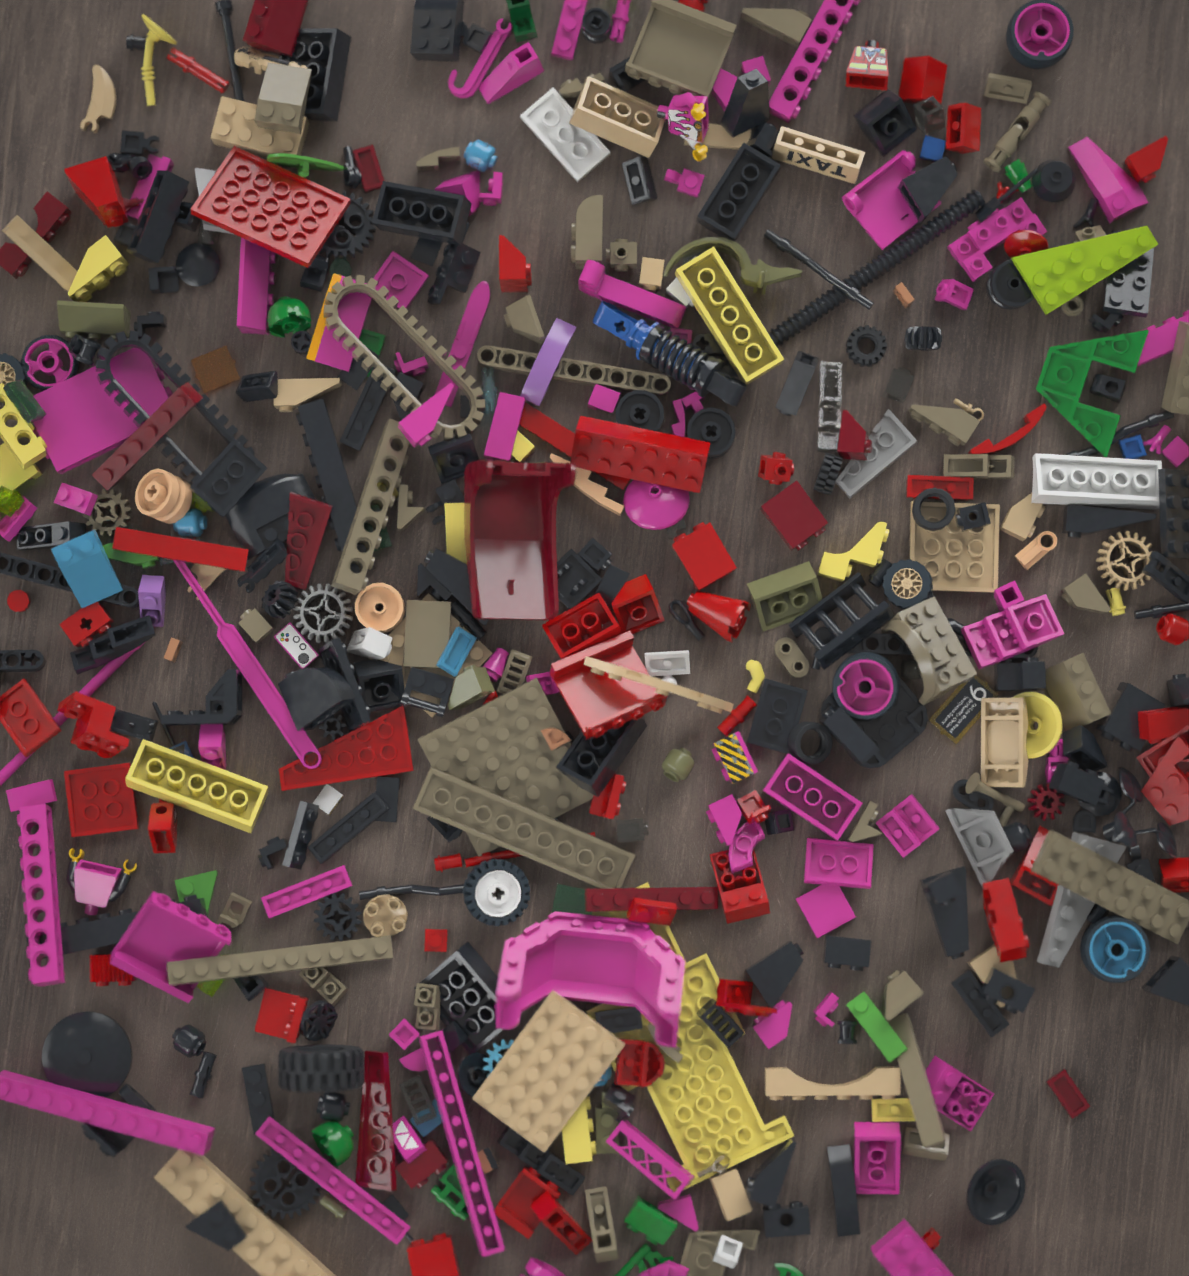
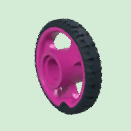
(30, 367)

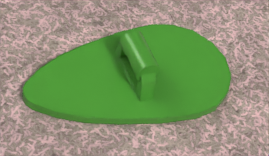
(303, 163)

